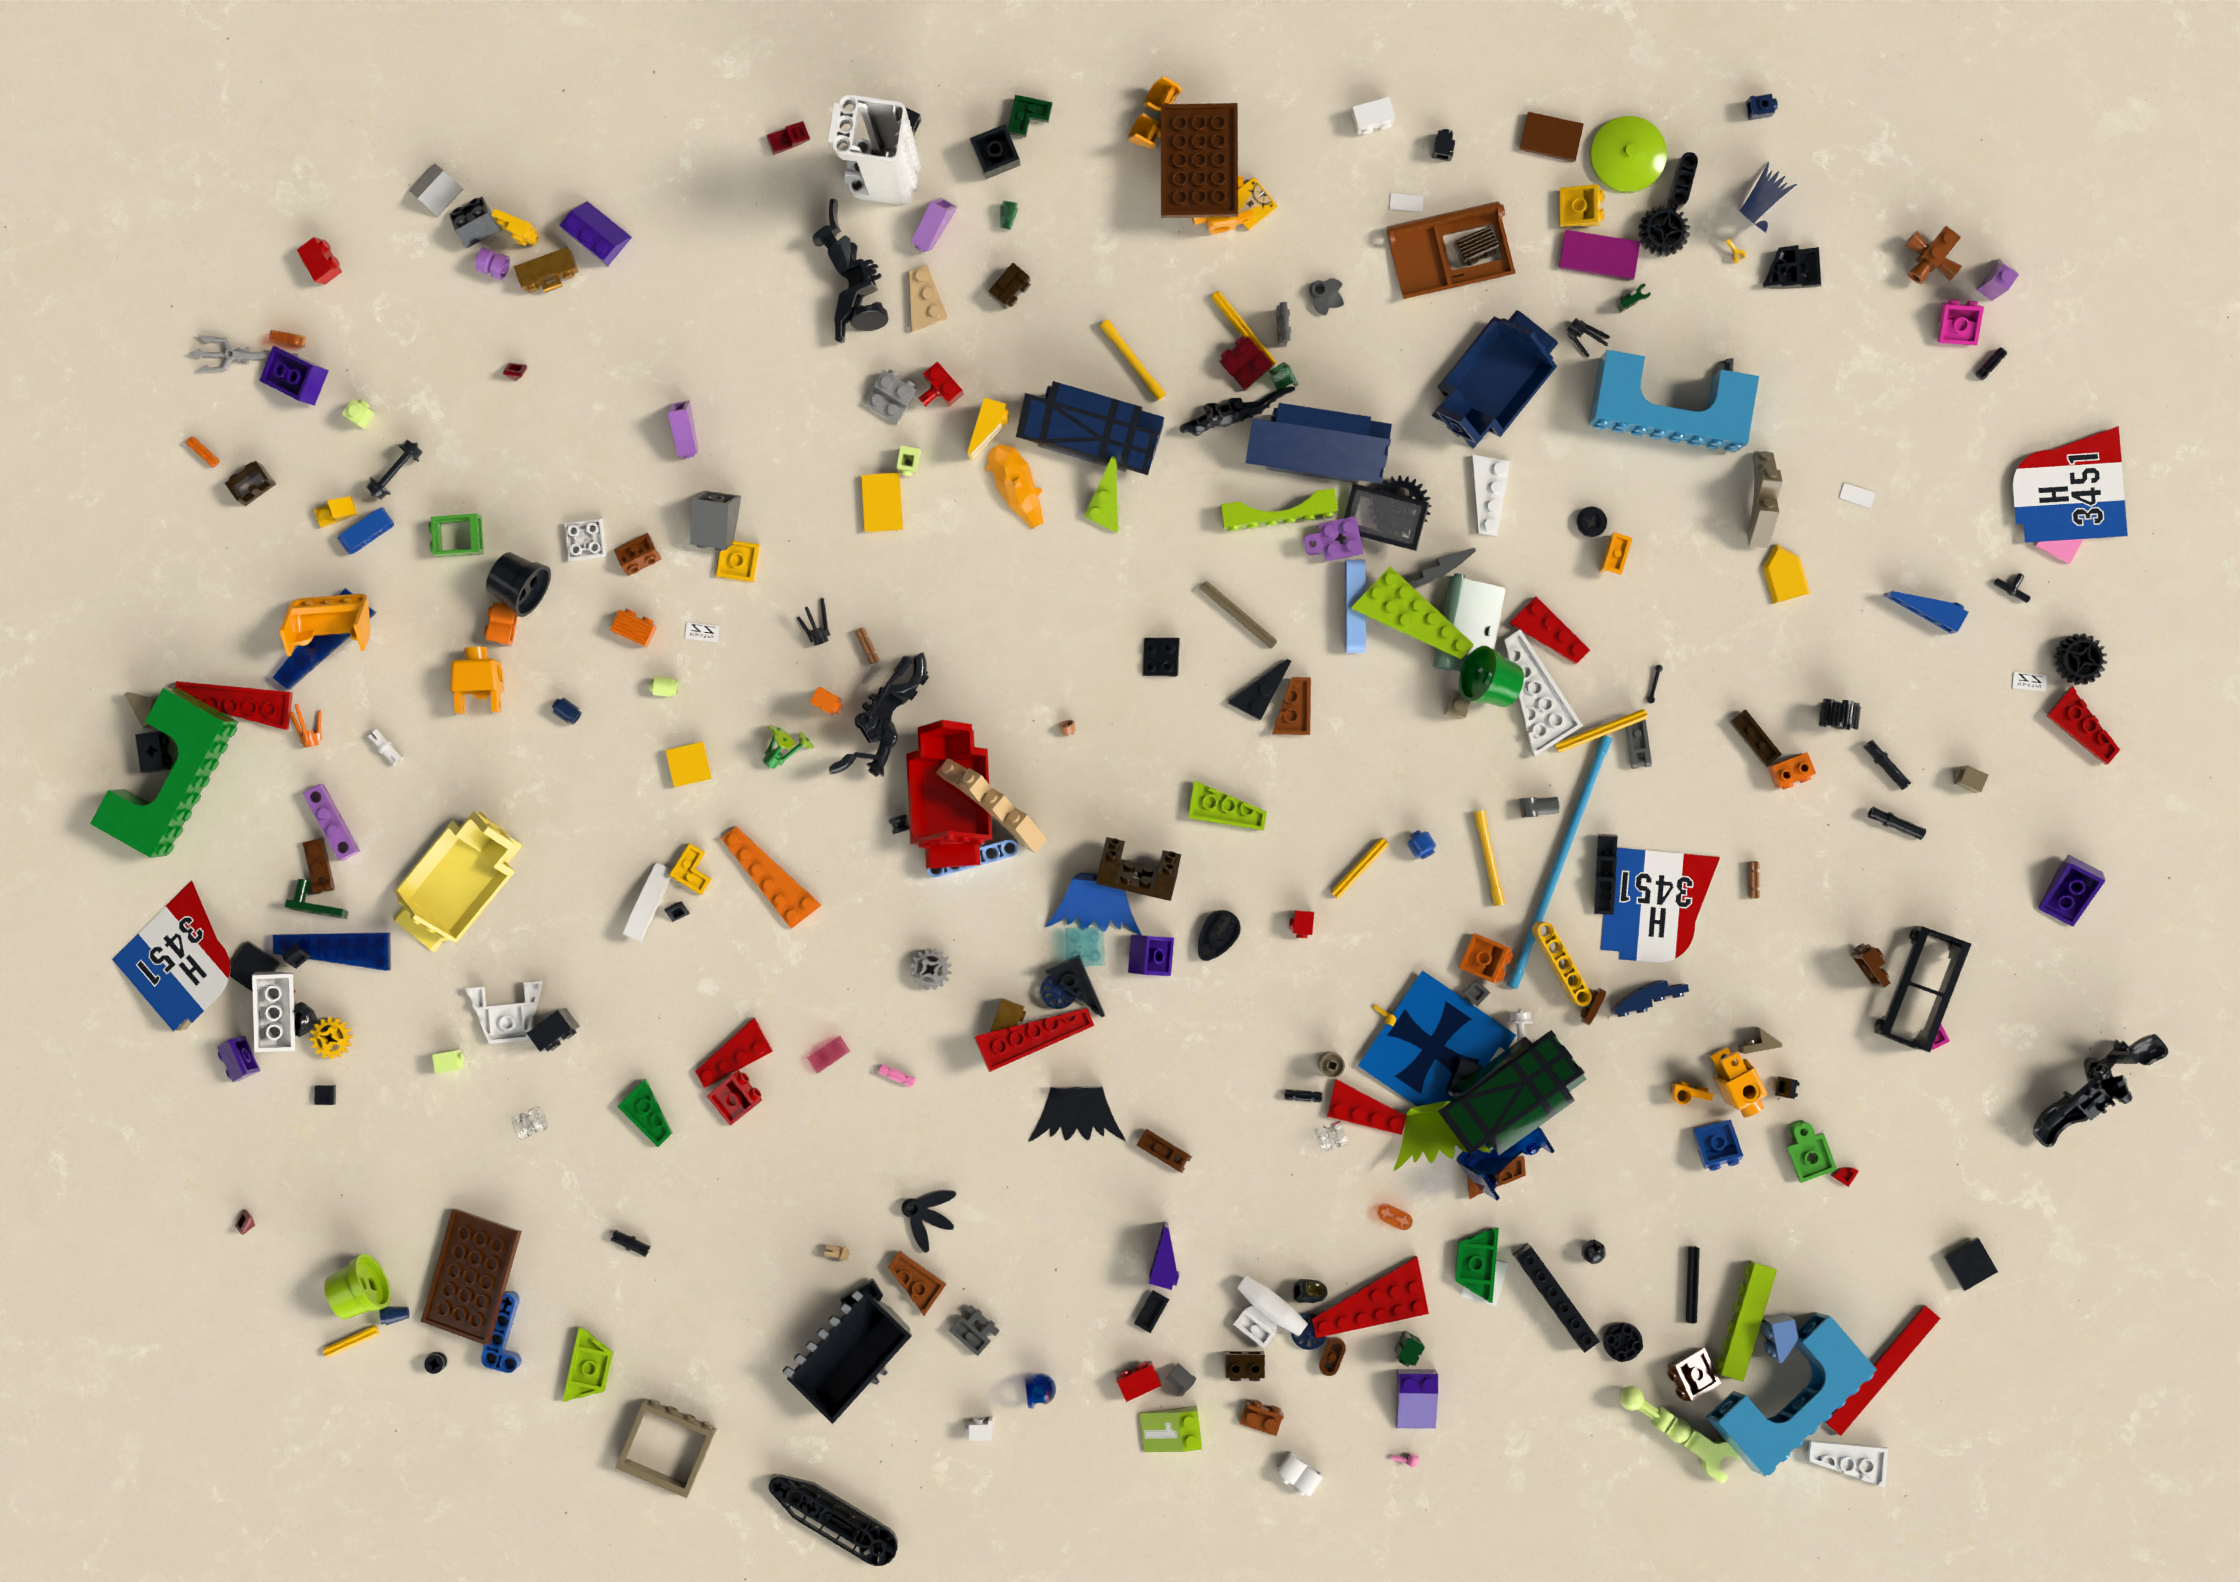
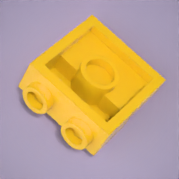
(1581, 206)
(519, 229)

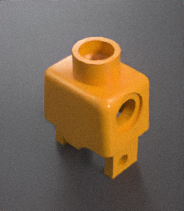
(478, 677)
(1738, 1082)

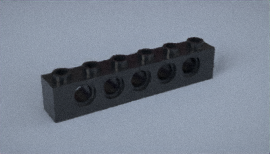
(1556, 1297)

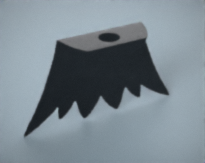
(1076, 1109)

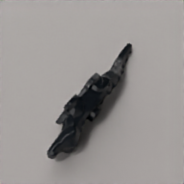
(1231, 412)

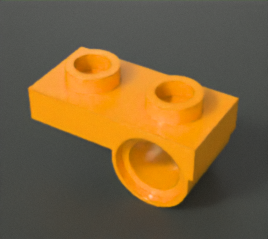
(1699, 1092)

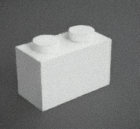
(1373, 116)

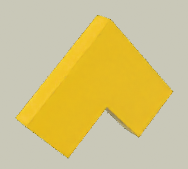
(686, 872)

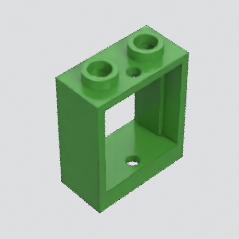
(476, 535)

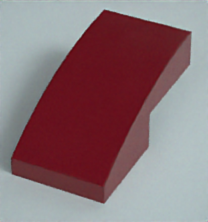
(788, 138)

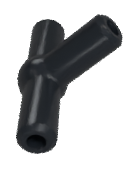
(2012, 589)

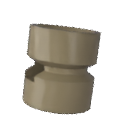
(1331, 1064)

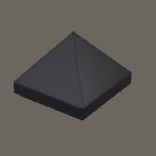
(676, 911)

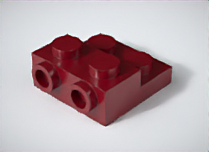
(1246, 362)

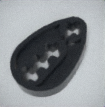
(1227, 940)

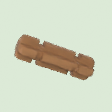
(867, 645)
(1753, 880)

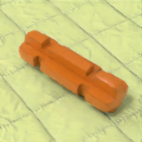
(202, 451)

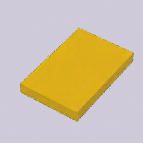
(882, 502)

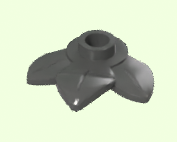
(1329, 297)

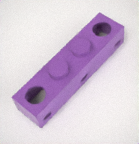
(331, 822)

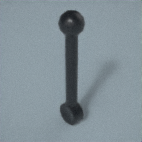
(1651, 699)

